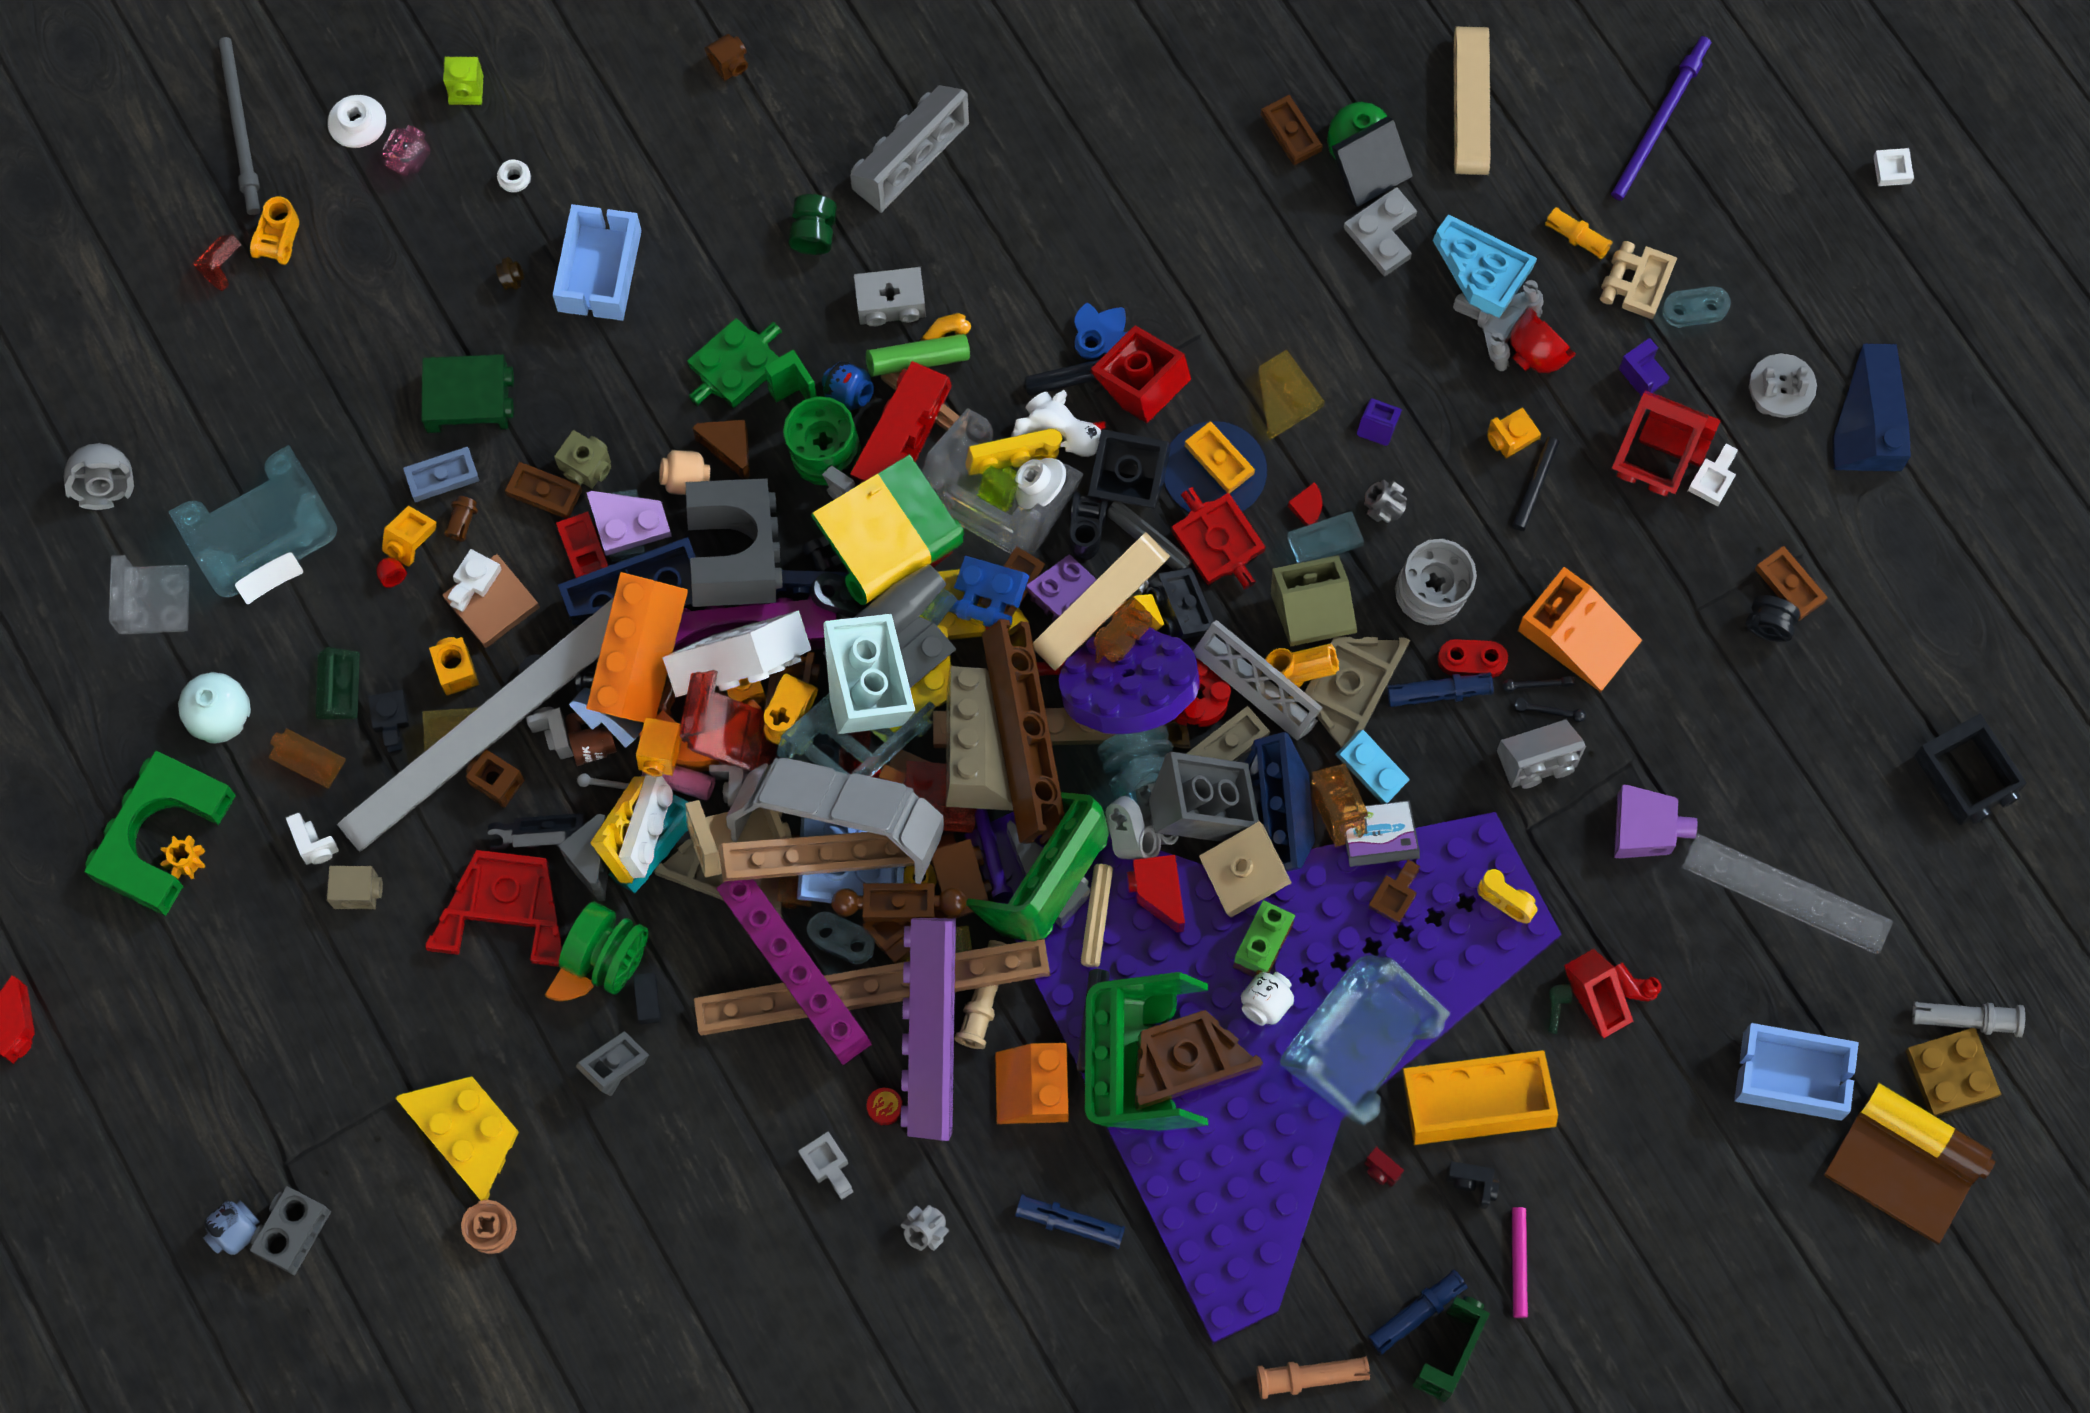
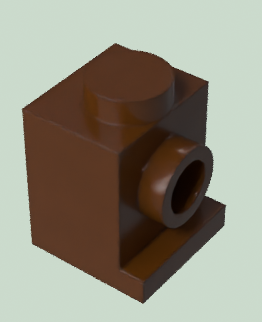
(488, 765)

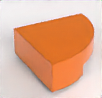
(568, 987)

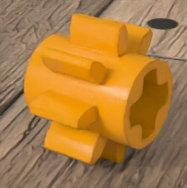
(182, 848)

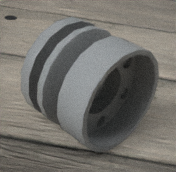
(1442, 566)

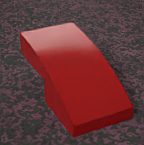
(582, 544)

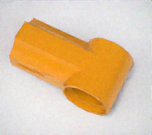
(1305, 664)

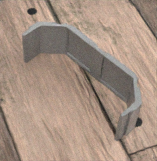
(842, 800)

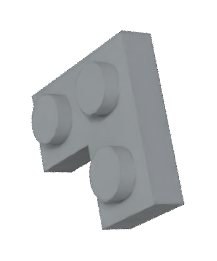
(1375, 229)

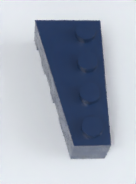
(665, 564)

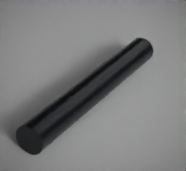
(1535, 484)

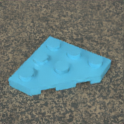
(1482, 265)

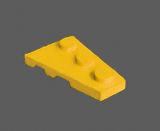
(614, 828)

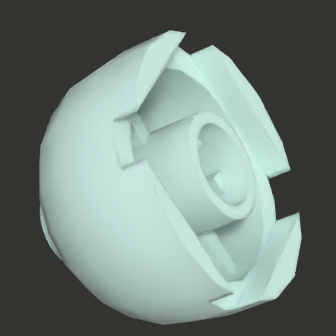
(213, 707)

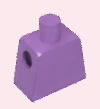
(1649, 823)

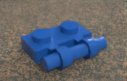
(990, 582)

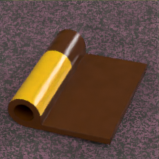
(1908, 1163)

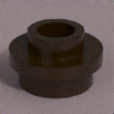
(510, 273)

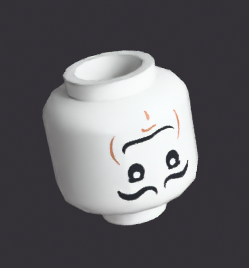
(1267, 998)

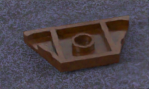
(1187, 1057)

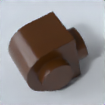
(727, 56)

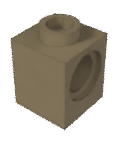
(353, 887)

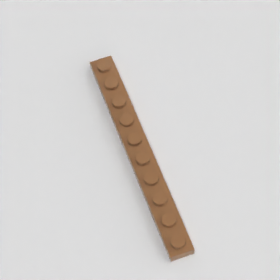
(869, 987)

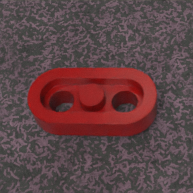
(1473, 657)

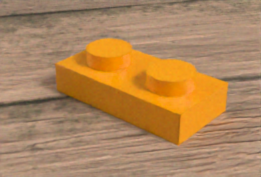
(1219, 457)

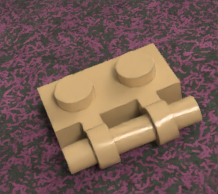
(1648, 283)

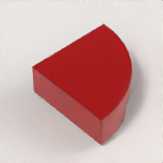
(1307, 505)

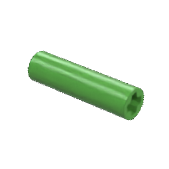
(926, 353)

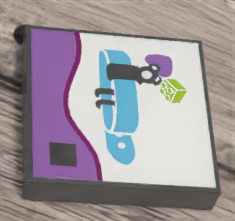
(1387, 836)

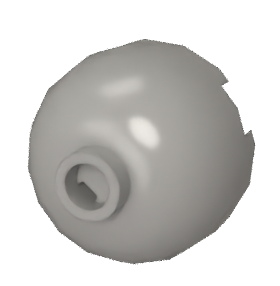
(98, 476)

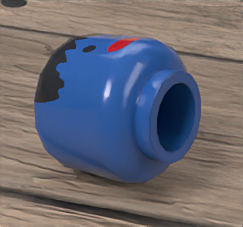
(848, 385)

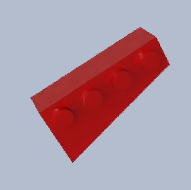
(904, 421)

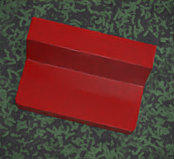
(1672, 436)

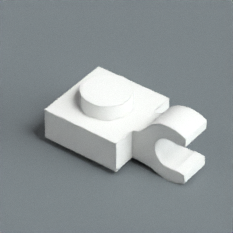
(1714, 478)
(473, 576)

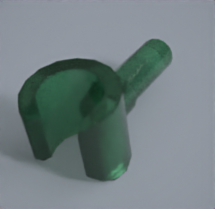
(1558, 995)

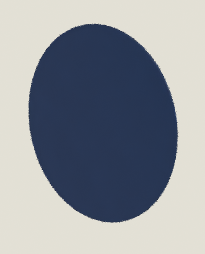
(1186, 472)

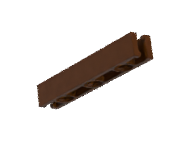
(1023, 730)

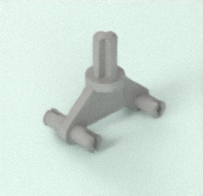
(1498, 330)

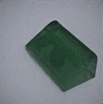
(337, 684)

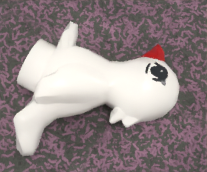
(1051, 413)

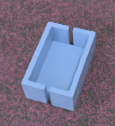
(597, 262)
(1796, 1071)

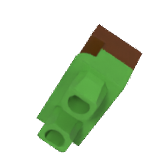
(1264, 940)

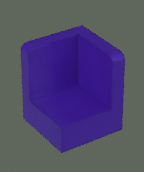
(1642, 369)

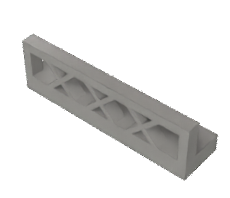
(1253, 684)

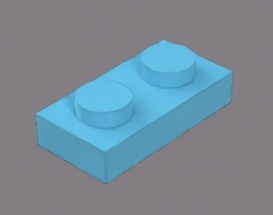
(1372, 766)

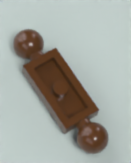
(898, 901)

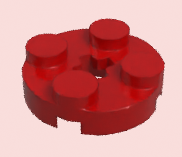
(1214, 703)

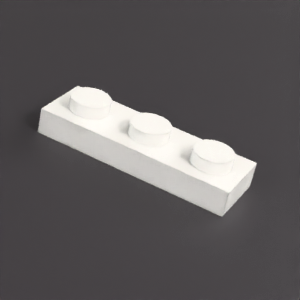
(645, 826)

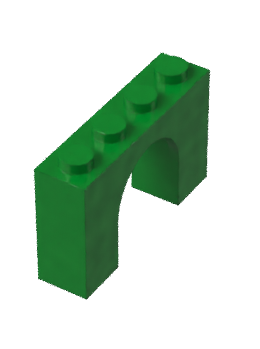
(160, 786)

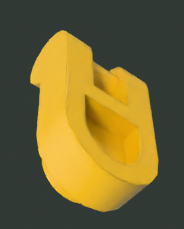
(1513, 902)

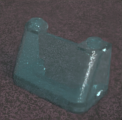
(258, 525)
(1363, 1035)

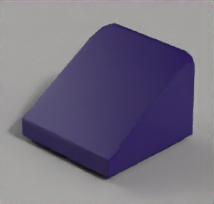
(1379, 422)

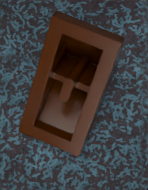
(727, 443)

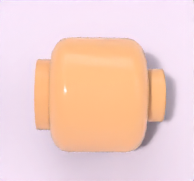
(682, 468)

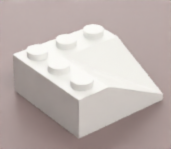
(741, 653)

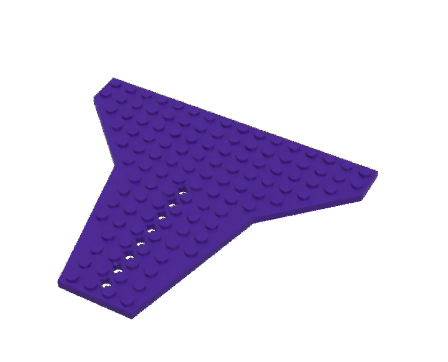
(1244, 1186)

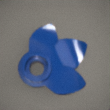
(1101, 328)

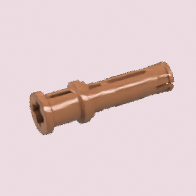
(1295, 1377)

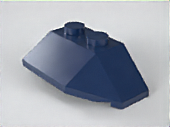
(1283, 797)

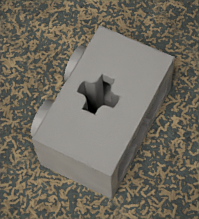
(901, 284)

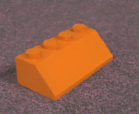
(636, 638)

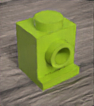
(463, 80)

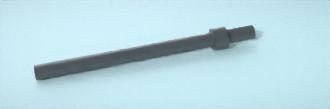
(248, 179)

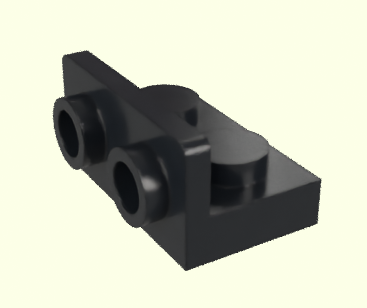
(1180, 604)

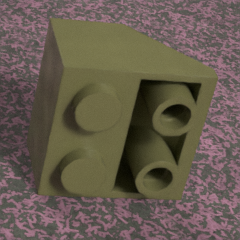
(1313, 600)

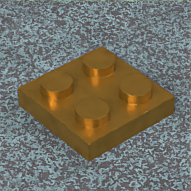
(1953, 1072)

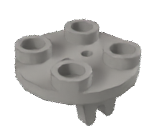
(1798, 384)

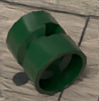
(813, 224)

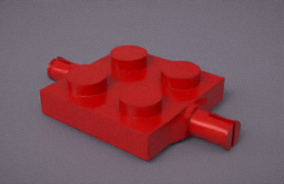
(1218, 538)

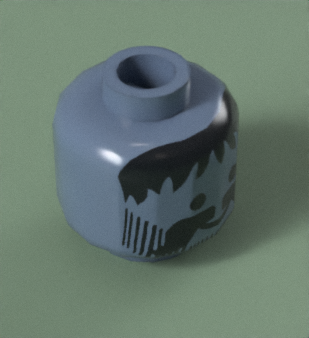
(230, 1227)

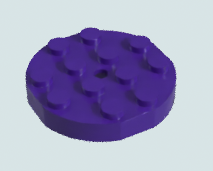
(1131, 694)

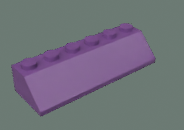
(930, 1028)

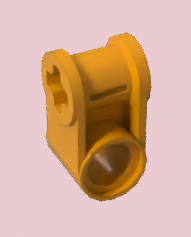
(274, 237)
(789, 704)

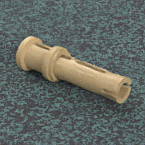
(978, 1014)

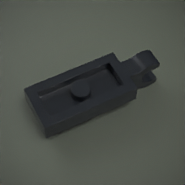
(535, 831)

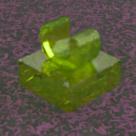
(998, 487)

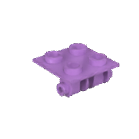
(1060, 586)

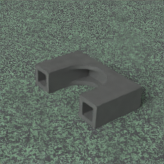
(742, 577)

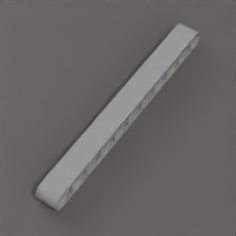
(477, 732)

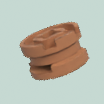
(488, 1227)

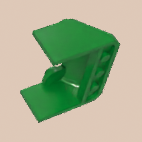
(1053, 875)
(1113, 1021)

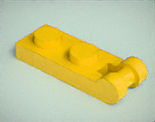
(1013, 451)

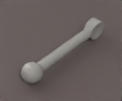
(585, 780)

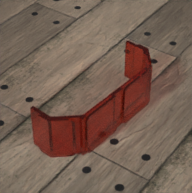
(734, 730)

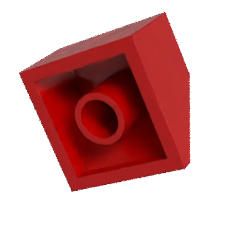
(1142, 373)

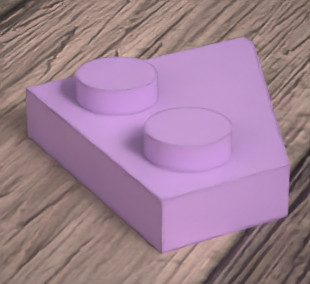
(627, 521)

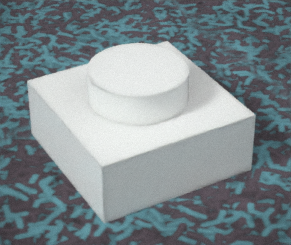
(1893, 167)

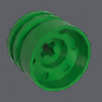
(820, 424)
(600, 946)

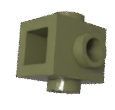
(583, 459)

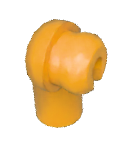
(943, 325)

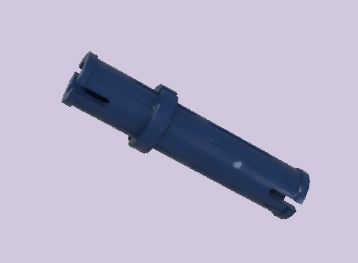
(1443, 689)
(1066, 1220)
(1426, 1305)

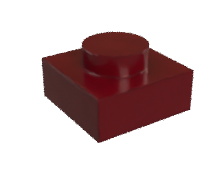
(1383, 1168)

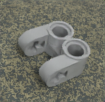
(1133, 827)

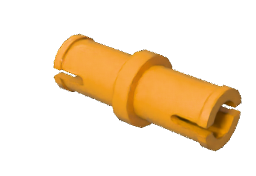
(1578, 233)

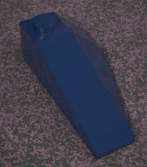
(1874, 415)

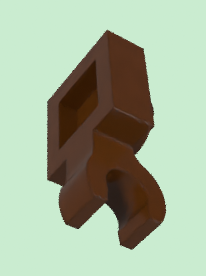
(1395, 896)

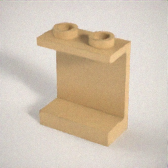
(712, 831)

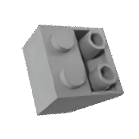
(1540, 754)

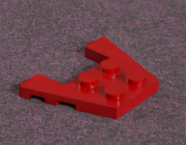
(503, 891)

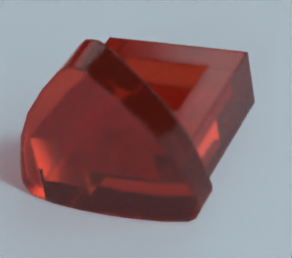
(213, 257)

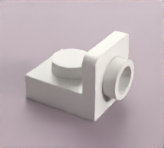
(305, 835)

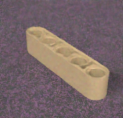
(1471, 100)
(1100, 601)

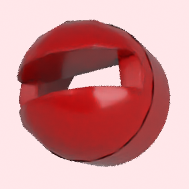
(390, 572)

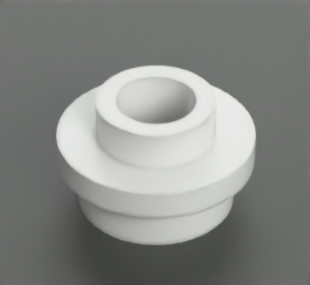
(510, 168)

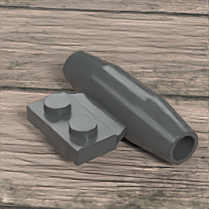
(919, 639)

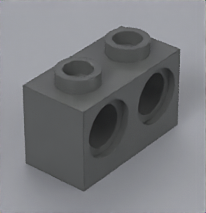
(298, 1234)

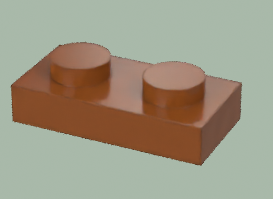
(1791, 581)

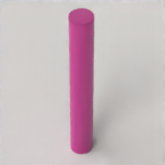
(1519, 1262)

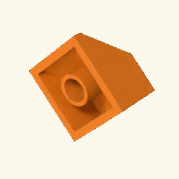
(1032, 1084)

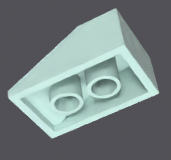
(866, 674)

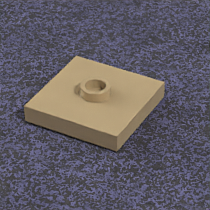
(1245, 869)

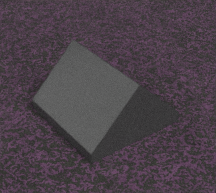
(584, 858)

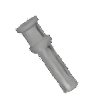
(1985, 1018)

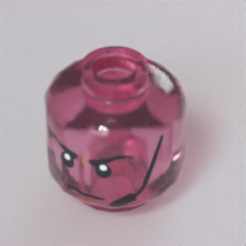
(406, 150)

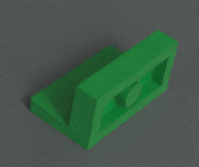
(787, 376)

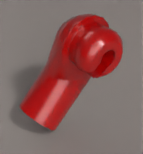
(1635, 988)

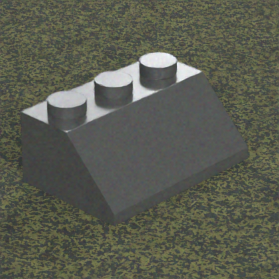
(1202, 798)

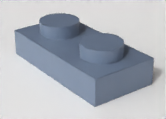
(441, 474)

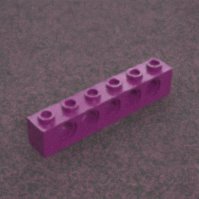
(795, 968)

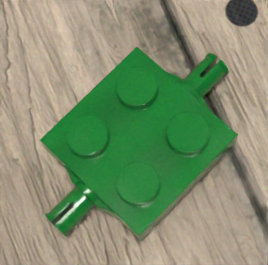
(733, 363)

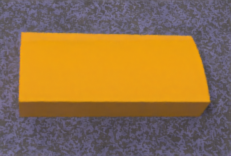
(1480, 1097)

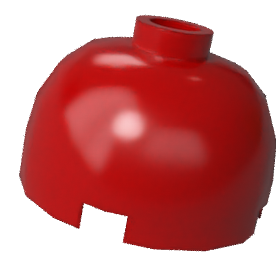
(1538, 344)

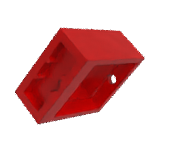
(1670, 409)

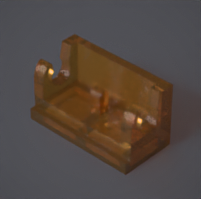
(1338, 802)

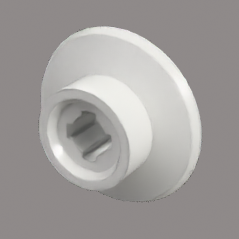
(362, 130)
(1039, 482)

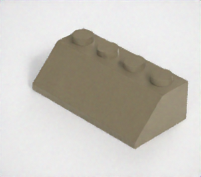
(973, 744)

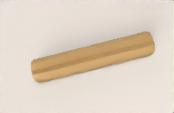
(1096, 915)

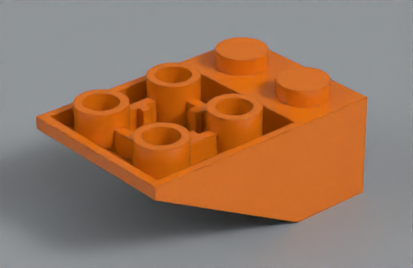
(1579, 629)

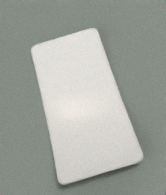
(268, 577)

